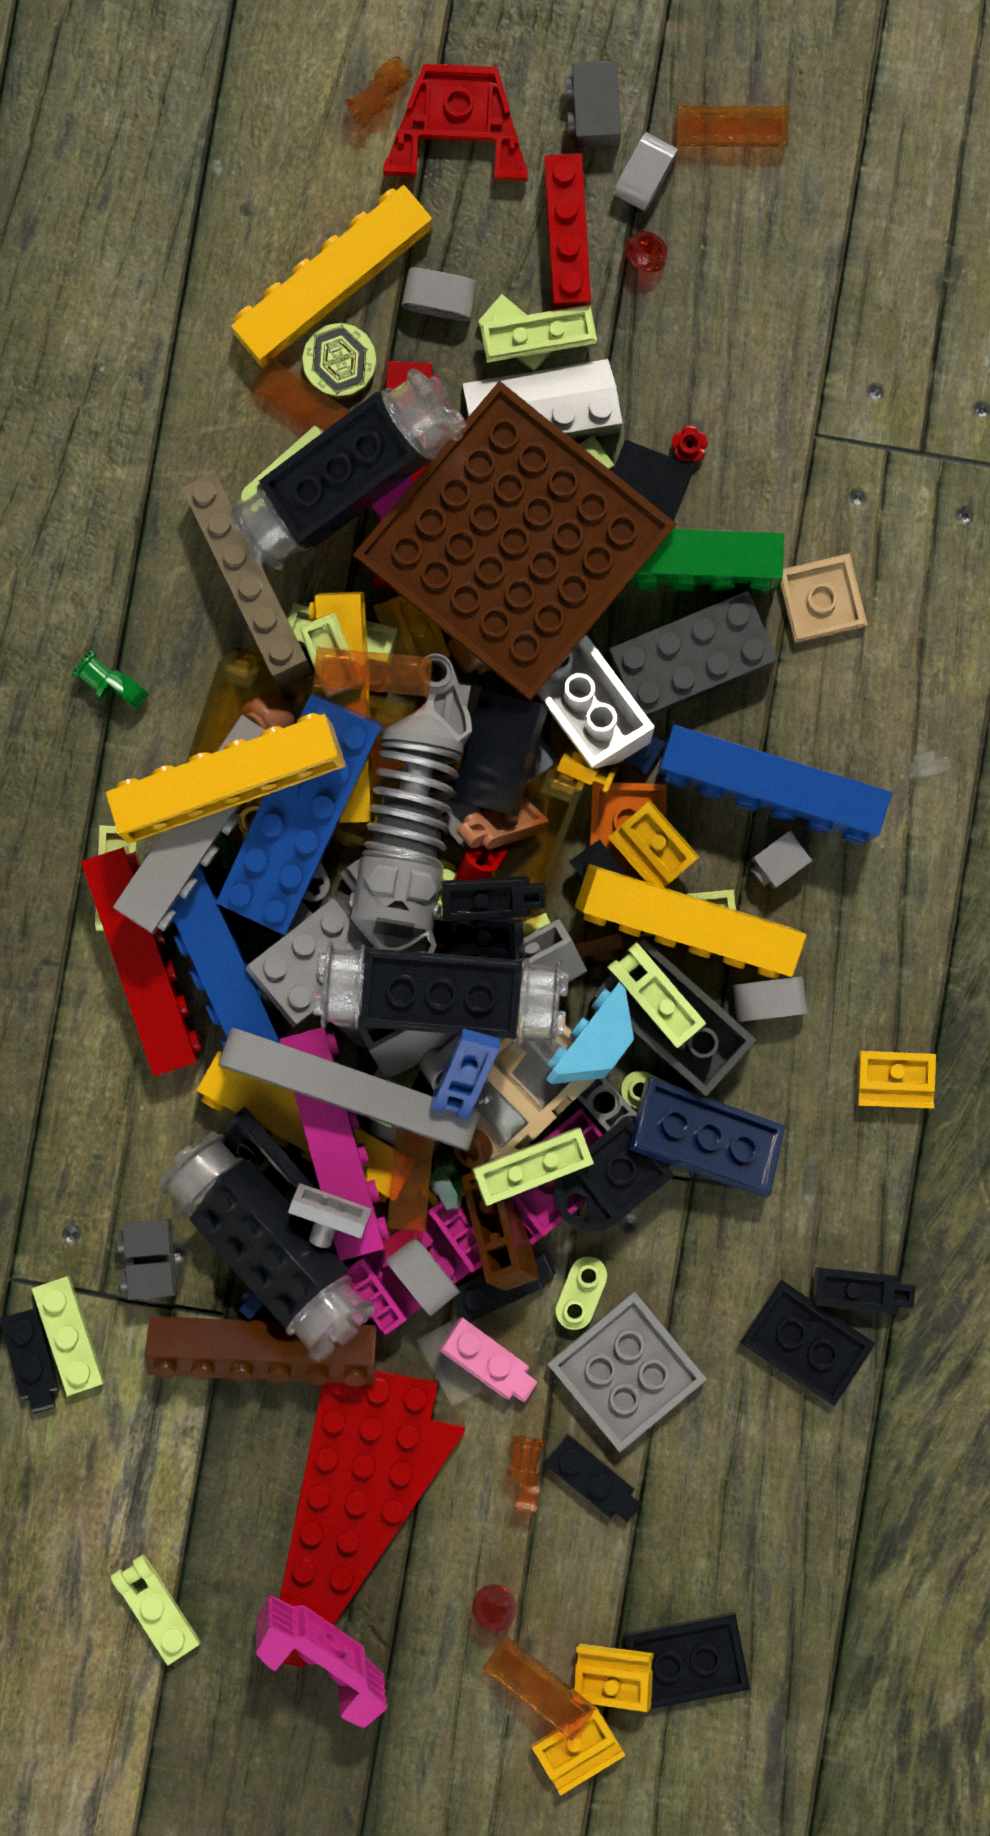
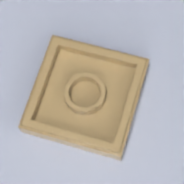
(822, 598)

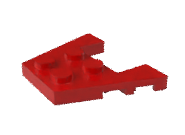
(457, 106)

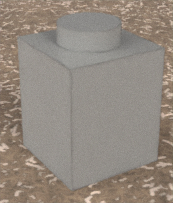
(779, 861)

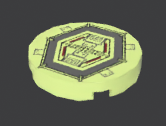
(339, 360)

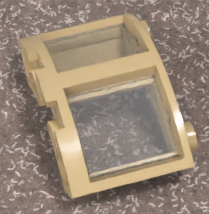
(519, 1090)

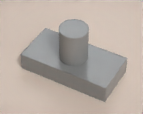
(328, 1214)

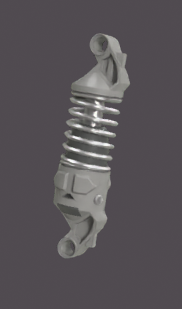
(401, 869)

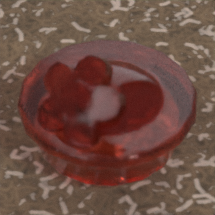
(646, 251)
(494, 1608)

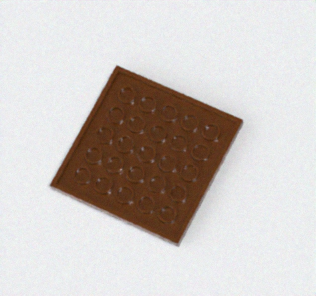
(514, 540)

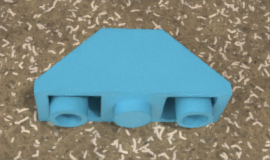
(597, 1041)

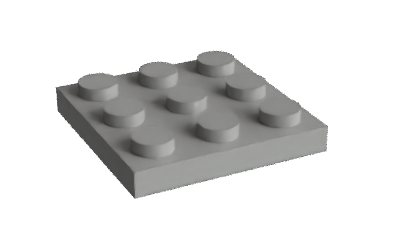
(626, 1371)

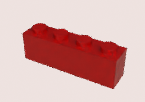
(567, 230)

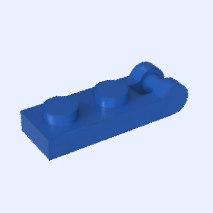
(465, 1073)

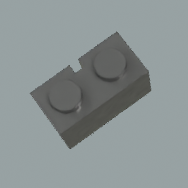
(595, 104)
(149, 1259)

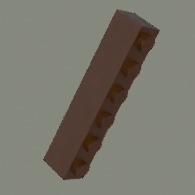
(253, 1351)

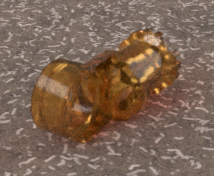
(376, 96)
(525, 1467)

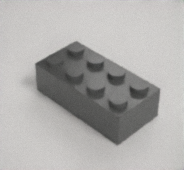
(694, 655)
(707, 1053)

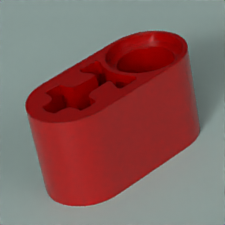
(481, 862)

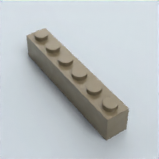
(248, 583)

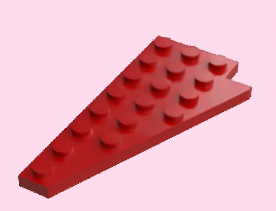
(361, 1480)

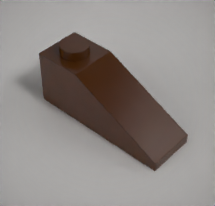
(500, 1239)

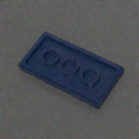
(707, 1137)

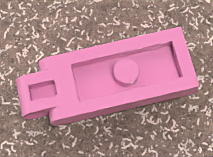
(488, 1361)

